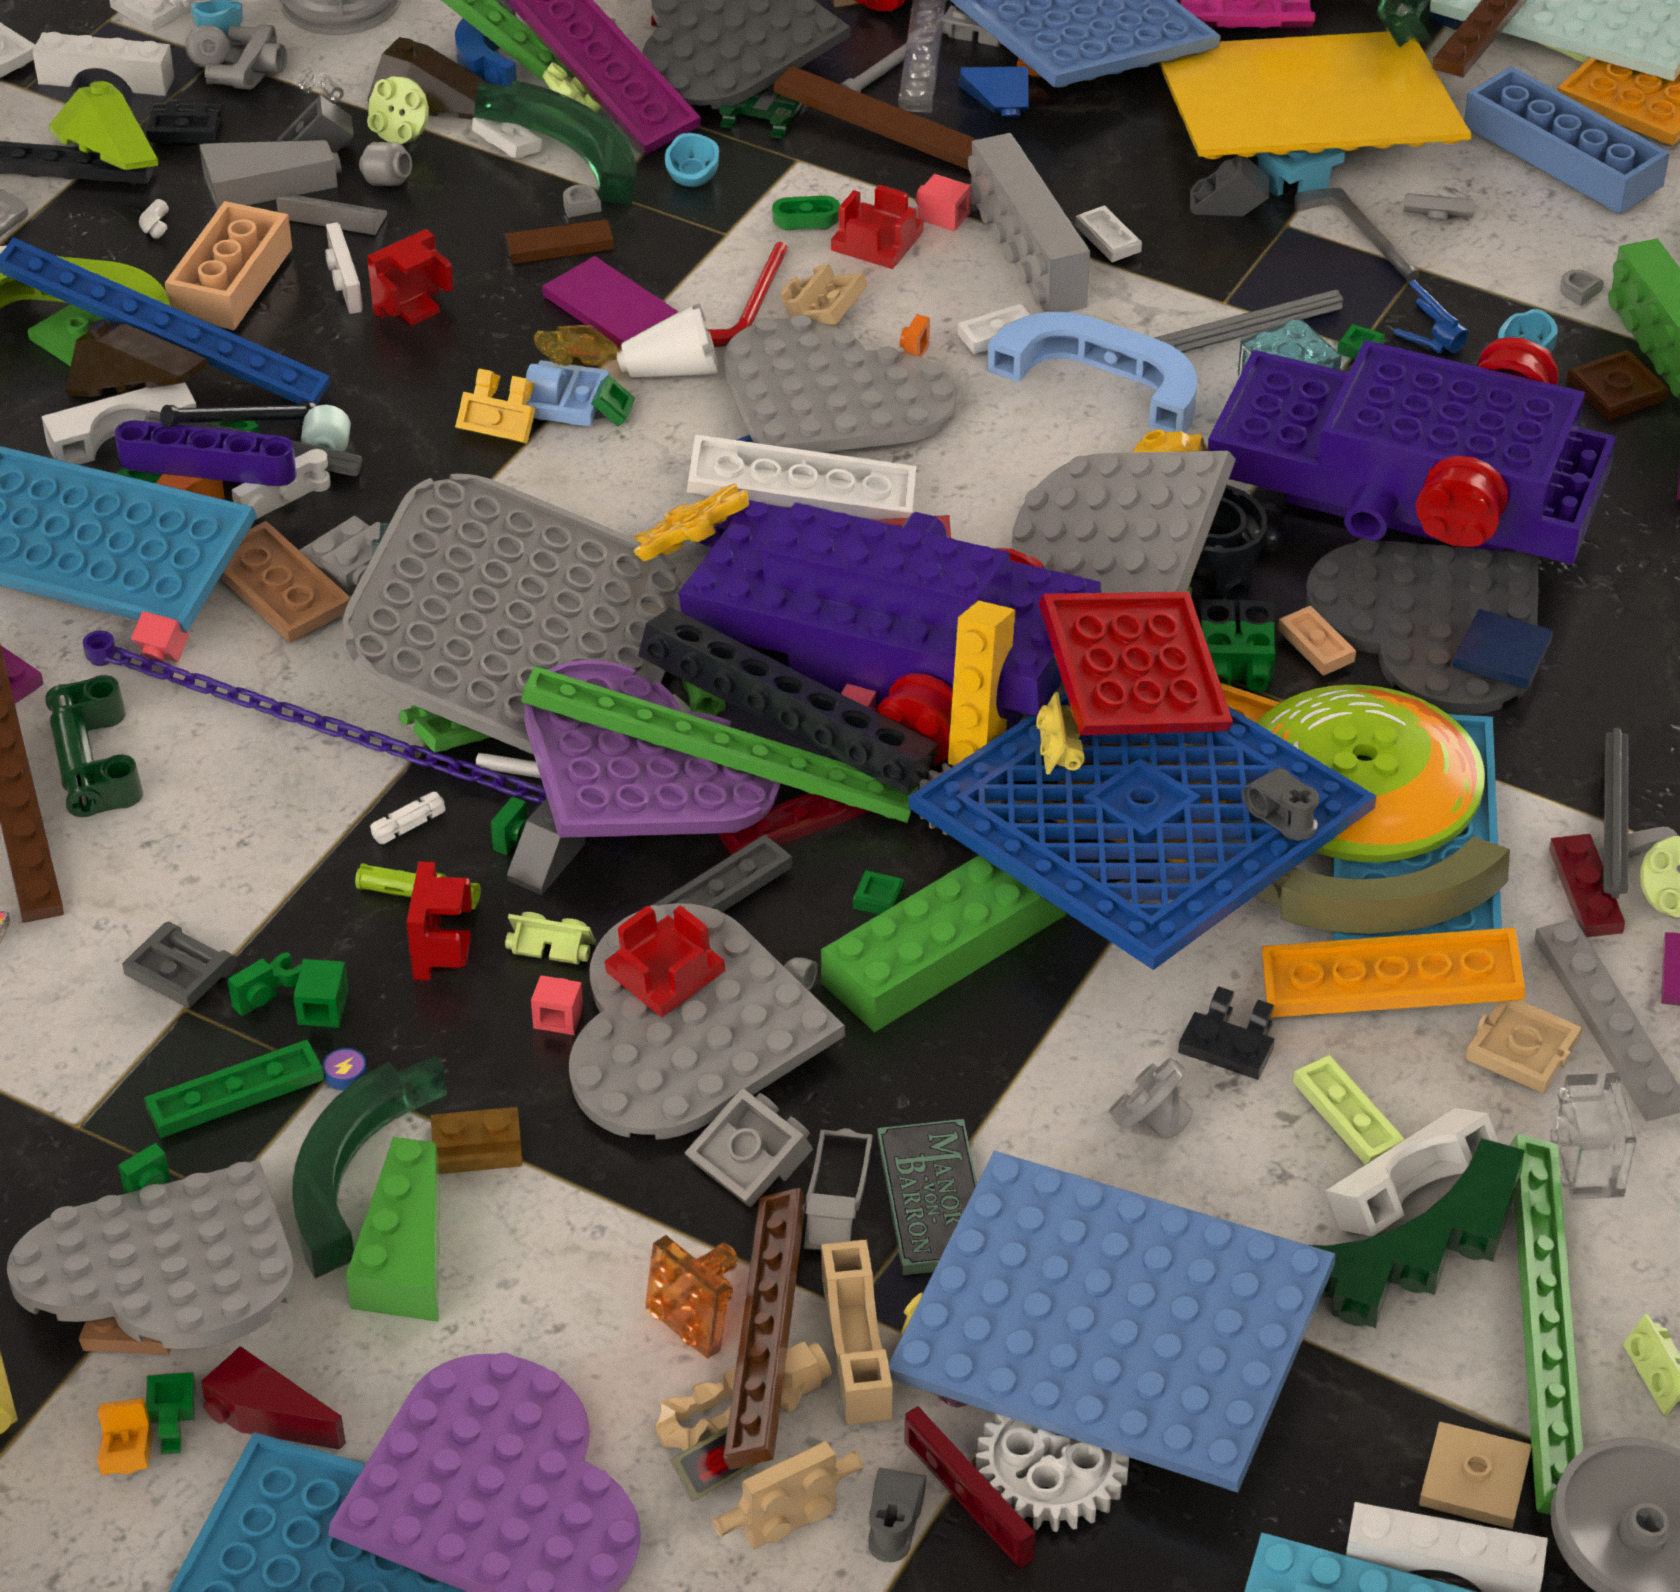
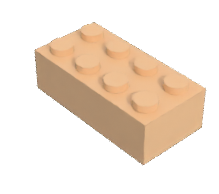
(230, 264)

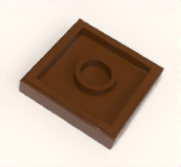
(1618, 384)

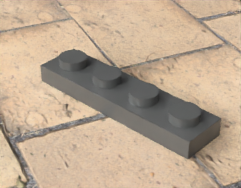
(734, 876)

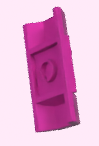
(1252, 13)

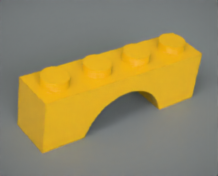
(981, 649)

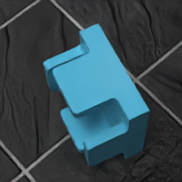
(1308, 168)

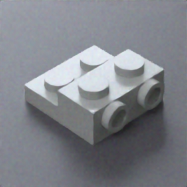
(344, 552)
(750, 1146)

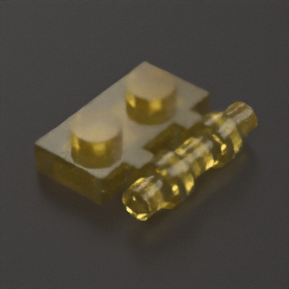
(575, 341)

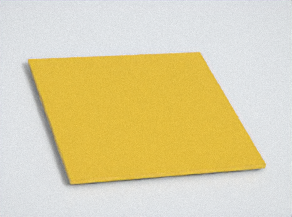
(1311, 96)

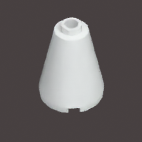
(671, 348)

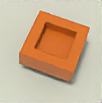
(916, 337)

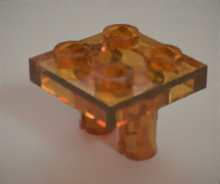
(691, 1292)

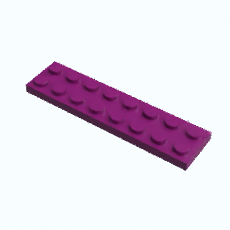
(611, 69)

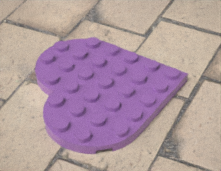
(629, 786)
(493, 1486)

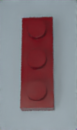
(1582, 880)

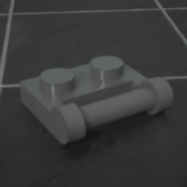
(173, 973)

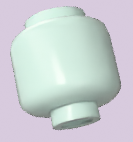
(326, 427)

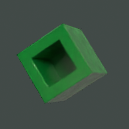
(321, 993)

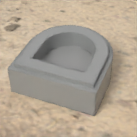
(581, 200)
(1580, 286)

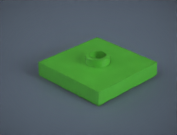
(61, 330)

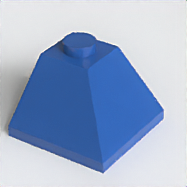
(998, 88)

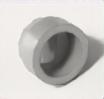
(803, 970)

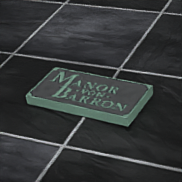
(927, 1186)

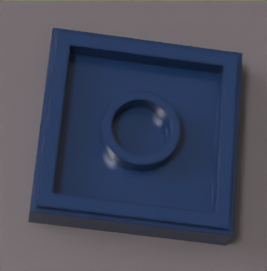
(1503, 649)

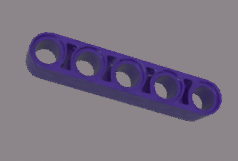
(206, 453)

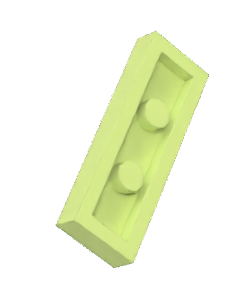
(1346, 1109)

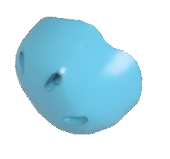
(218, 14)
(692, 171)
(1533, 326)

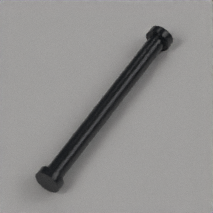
(171, 415)

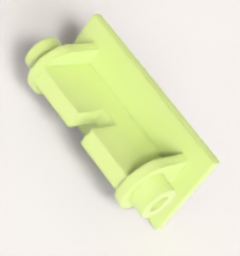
(565, 938)
(1656, 1362)

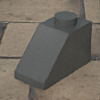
(321, 122)
(541, 852)

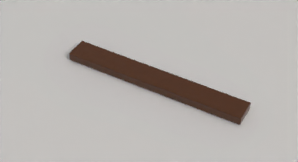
(875, 116)
(765, 1330)

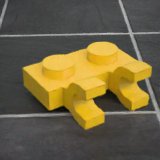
(497, 417)

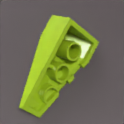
(104, 124)

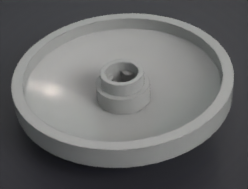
(1621, 1516)

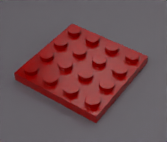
(1134, 663)

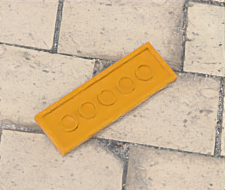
(1393, 972)

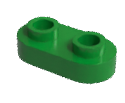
(805, 212)

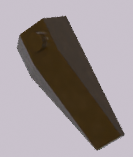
(443, 81)
(124, 358)

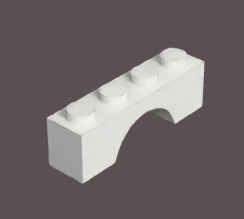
(142, 65)
(80, 431)
(1374, 1193)
(1483, 1555)

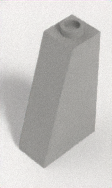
(266, 170)

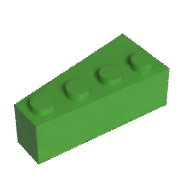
(399, 1241)

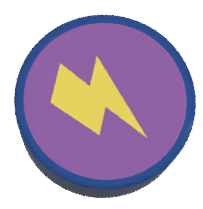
(343, 1068)

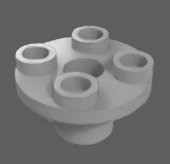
(1155, 1101)

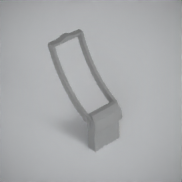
(830, 1215)

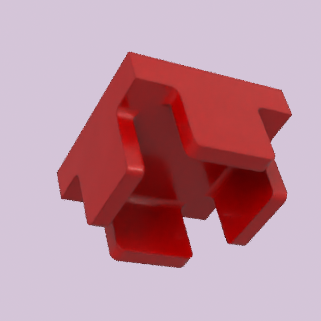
(877, 231)
(406, 276)
(427, 942)
(664, 959)

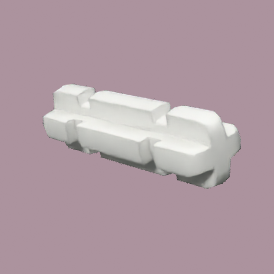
(407, 817)

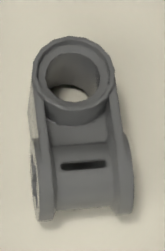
(1283, 803)
(894, 1513)

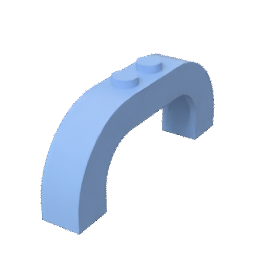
(1104, 346)

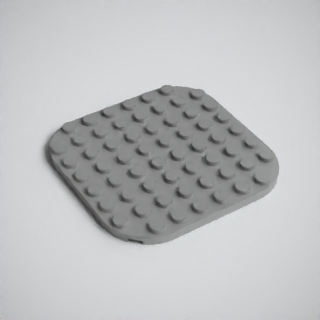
(488, 586)

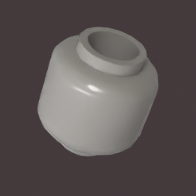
(197, 38)
(385, 164)

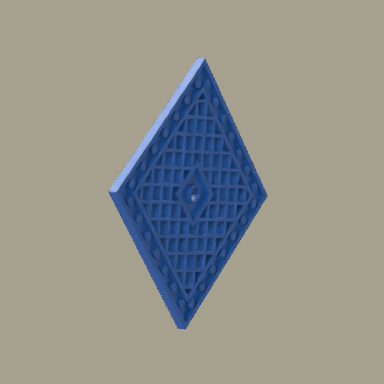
(1142, 930)

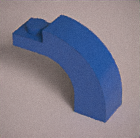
(478, 55)

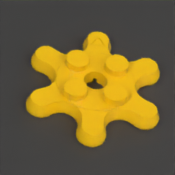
(690, 522)

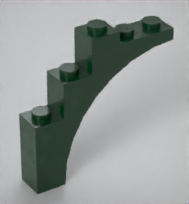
(1414, 1254)

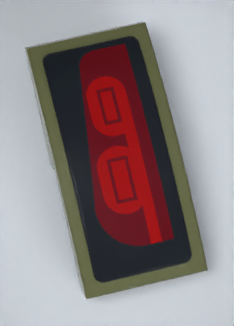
(703, 1466)

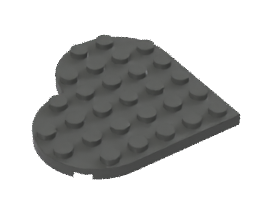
(736, 47)
(1417, 607)

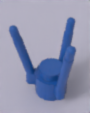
(1446, 331)

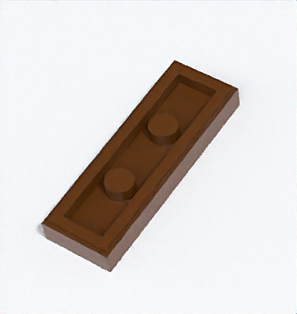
(559, 241)

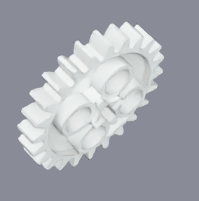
(1050, 1463)

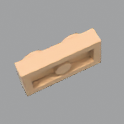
(1316, 640)

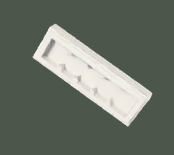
(342, 268)

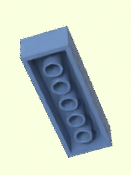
(1566, 139)

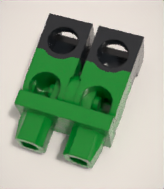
(1244, 654)

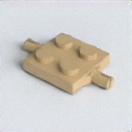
(788, 1495)

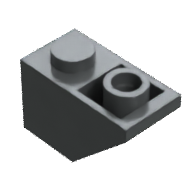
(1230, 190)

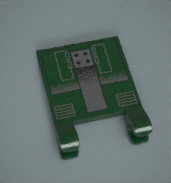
(763, 105)

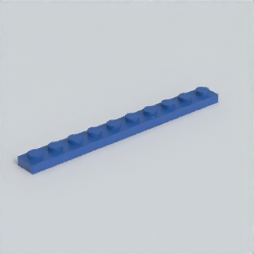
(127, 306)

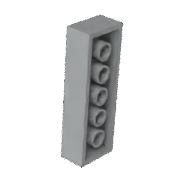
(1029, 224)

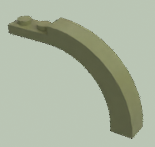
(1393, 902)

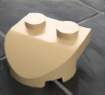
(823, 294)

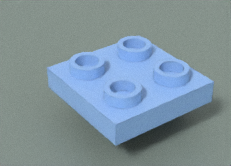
(564, 392)

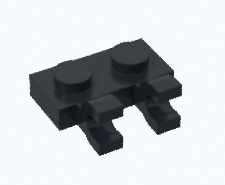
(1226, 1044)

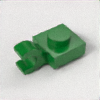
(258, 982)
(168, 1402)

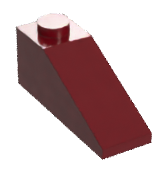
(263, 1401)

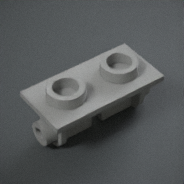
(962, 27)

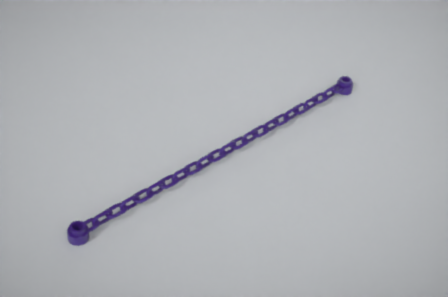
(100, 650)

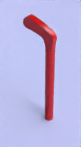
(722, 336)

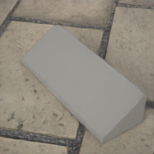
(325, 212)

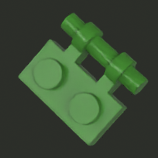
(437, 731)

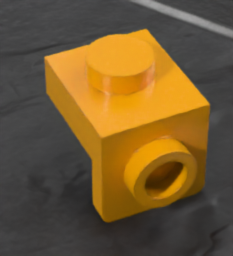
(125, 1437)

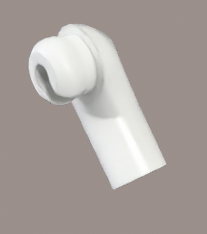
(151, 218)

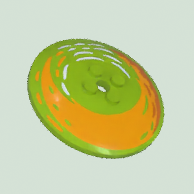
(1421, 768)

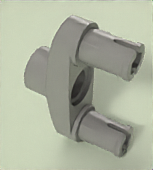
(259, 58)

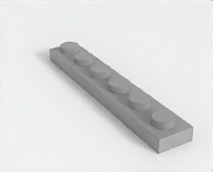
(1610, 1019)

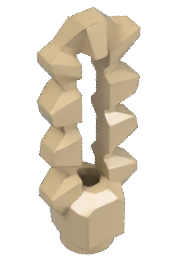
(803, 1373)

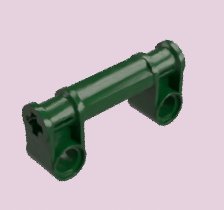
(104, 782)

